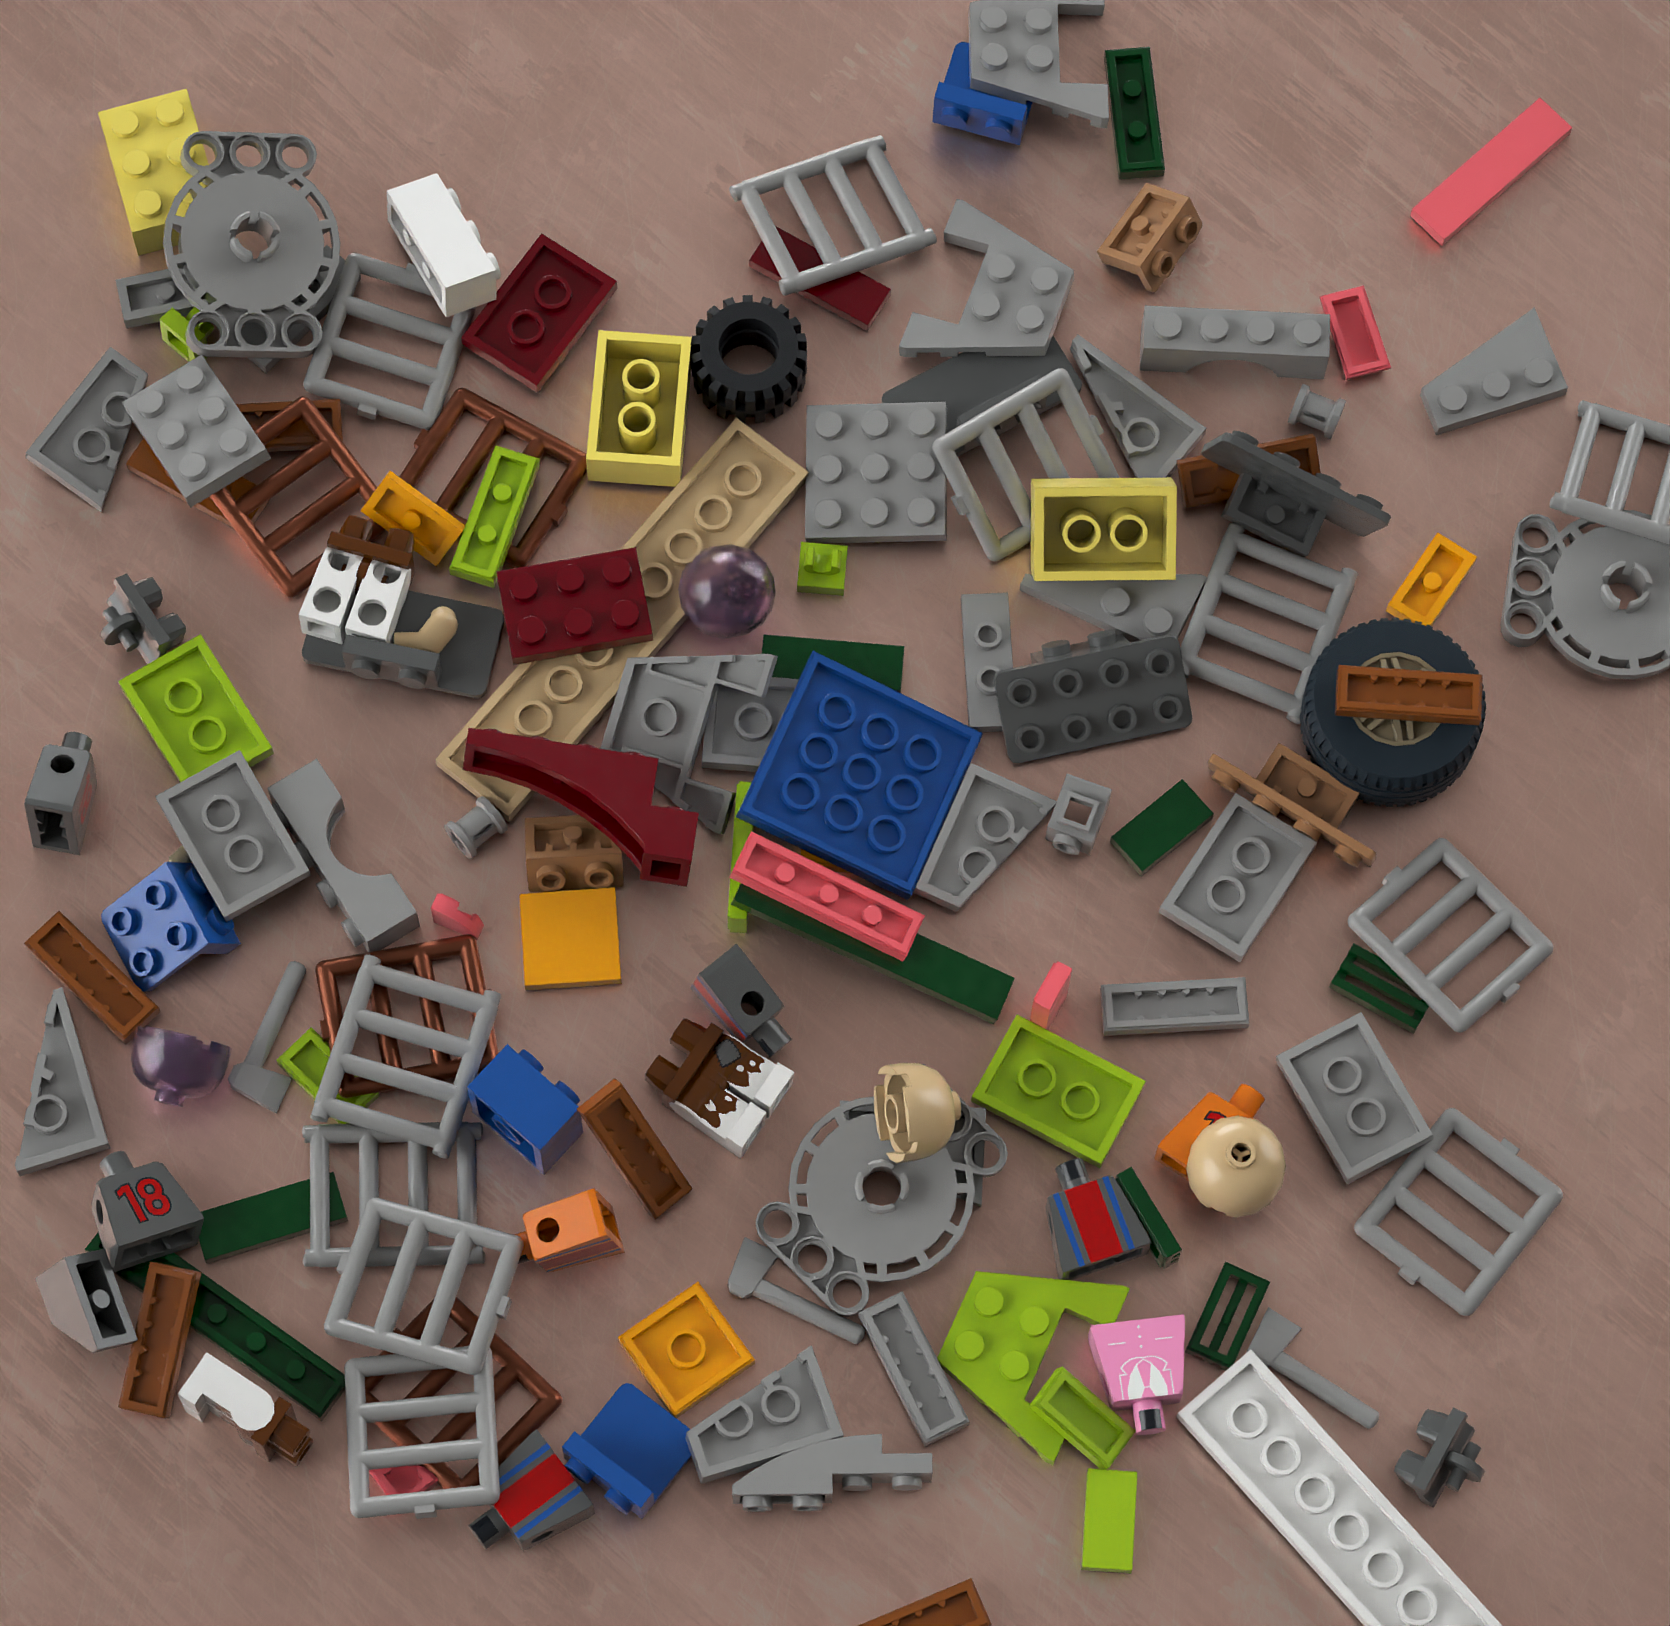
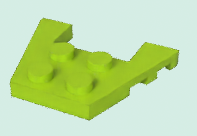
(1005, 1335)

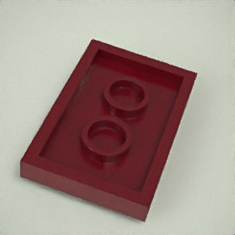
(539, 313)
(574, 606)

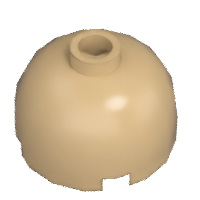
(914, 1111)
(1230, 1184)

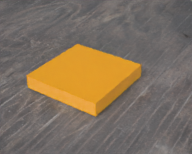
(570, 939)
(686, 1350)

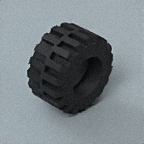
(749, 325)

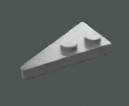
(1144, 422)
(1126, 606)
(63, 1109)

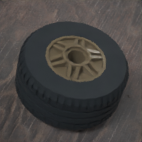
(1387, 758)

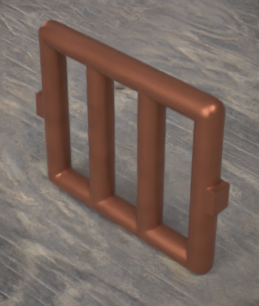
(498, 420)
(328, 445)
(420, 957)
(513, 1369)

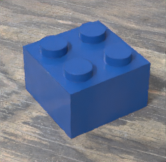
(526, 1107)

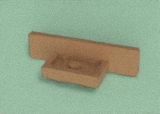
(1301, 793)

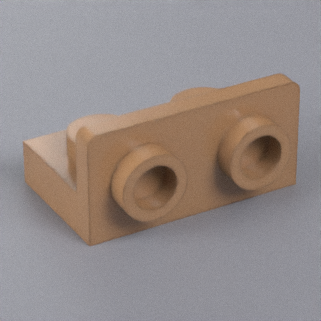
(1152, 235)
(570, 855)

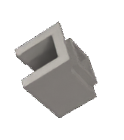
(1069, 835)

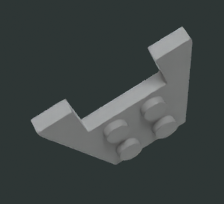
(1018, 56)
(1011, 302)
(664, 714)

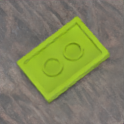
(193, 710)
(1058, 1091)

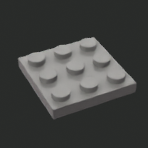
(875, 473)

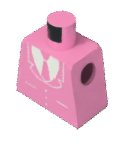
(1141, 1366)

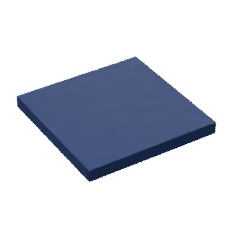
(859, 775)

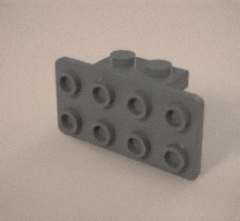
(980, 381)
(1285, 501)
(458, 669)
(1091, 695)

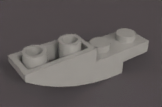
(808, 1473)

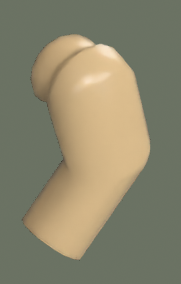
(434, 633)

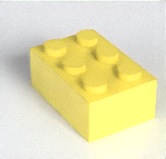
(145, 156)
(639, 408)
(1103, 529)

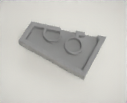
(91, 430)
(770, 1420)

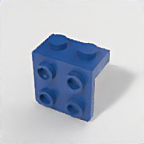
(974, 110)
(166, 924)
(629, 1450)

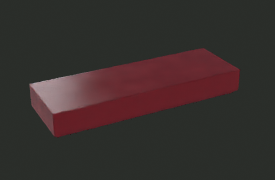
(850, 297)

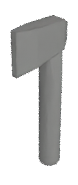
(249, 1077)
(748, 1279)
(1269, 1343)

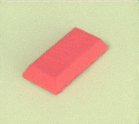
(1355, 332)

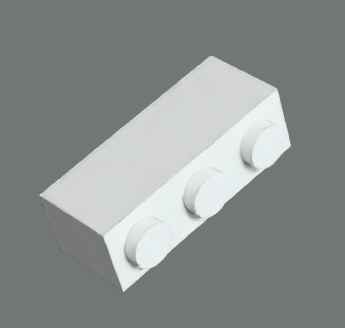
(442, 244)

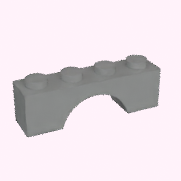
(1282, 341)
(373, 905)

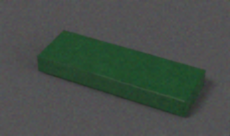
(1134, 113)
(874, 661)
(263, 1220)

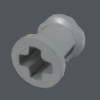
(1316, 411)
(476, 827)

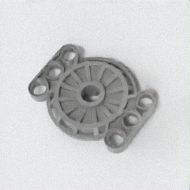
(222, 269)
(1581, 604)
(868, 1233)

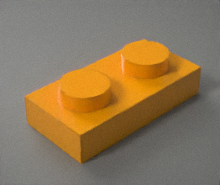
(404, 507)
(1432, 581)

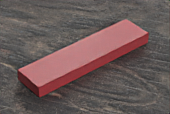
(1490, 171)
(827, 896)

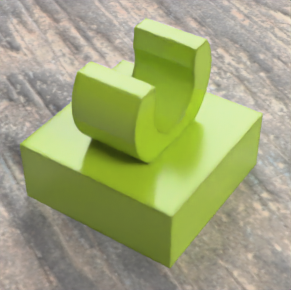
(173, 332)
(822, 568)

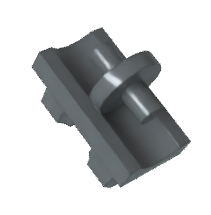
(134, 623)
(1448, 1460)

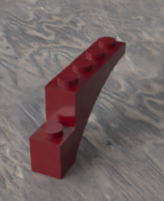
(600, 785)

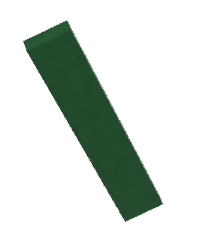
(927, 967)
(252, 1340)

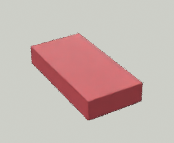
(1051, 995)

